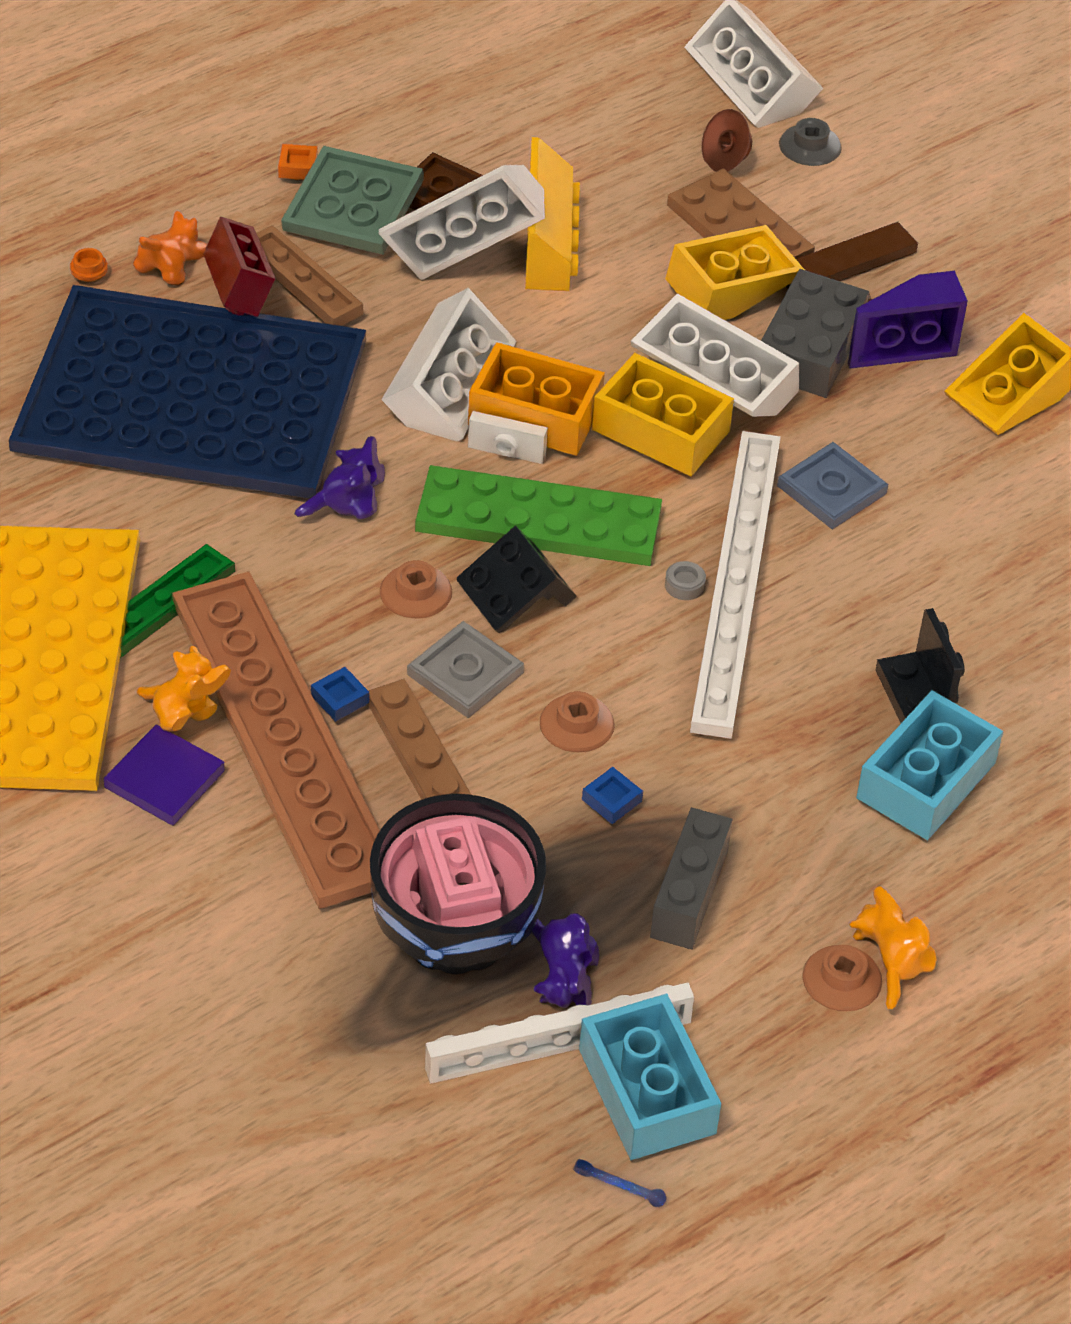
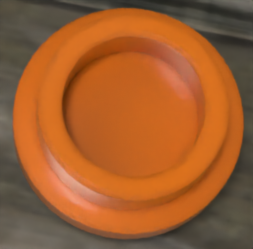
(88, 265)

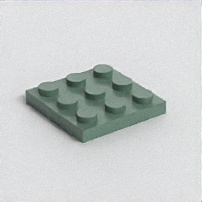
(351, 198)

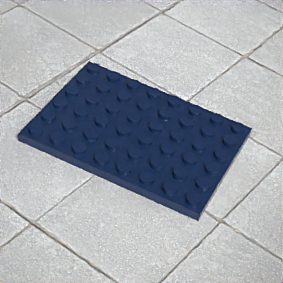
(190, 392)

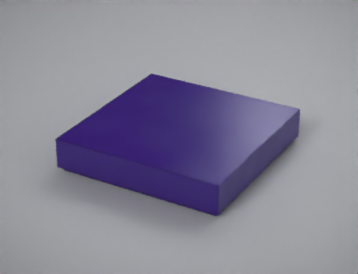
(164, 774)

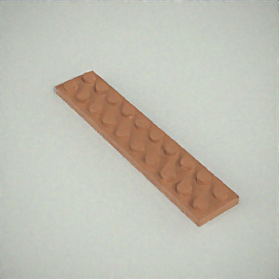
(283, 737)

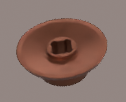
(717, 137)

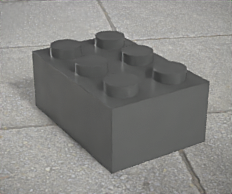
(816, 328)

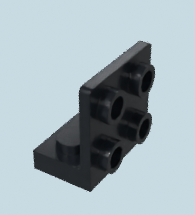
(512, 579)
(932, 667)

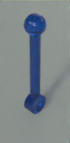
(656, 1197)

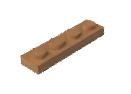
(308, 280)
(415, 741)

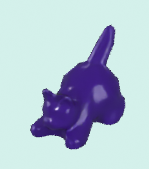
(351, 484)
(568, 953)

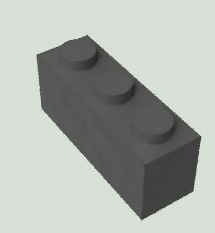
(691, 878)

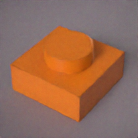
(296, 161)

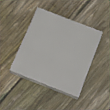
(465, 669)

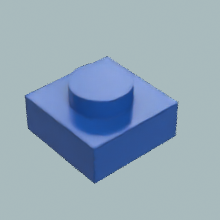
(340, 693)
(612, 795)

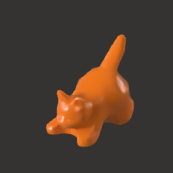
(170, 250)

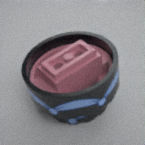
(449, 842)

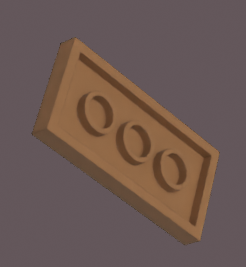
(724, 205)

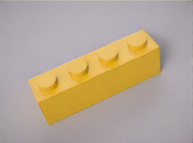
(552, 239)

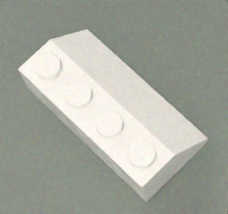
(752, 65)
(467, 220)
(720, 357)
(442, 366)

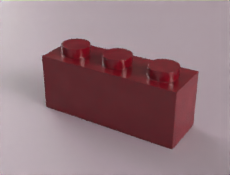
(239, 267)

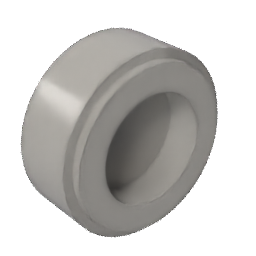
(685, 580)

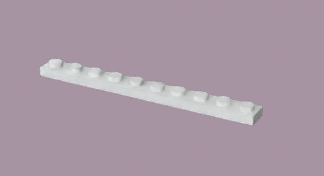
(735, 586)

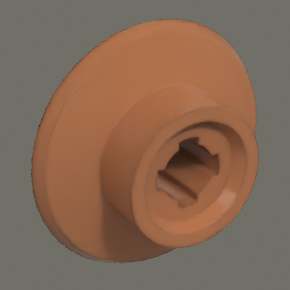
(416, 590)
(580, 734)
(842, 990)

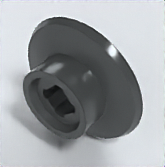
(810, 143)

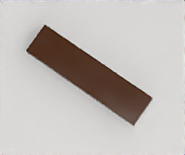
(860, 253)

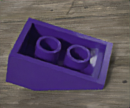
(910, 322)

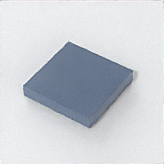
(832, 485)

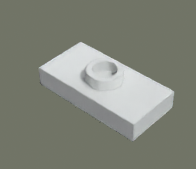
(507, 437)

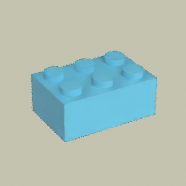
(929, 764)
(649, 1076)

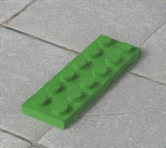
(549, 514)

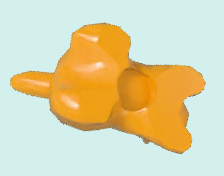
(187, 692)
(902, 944)

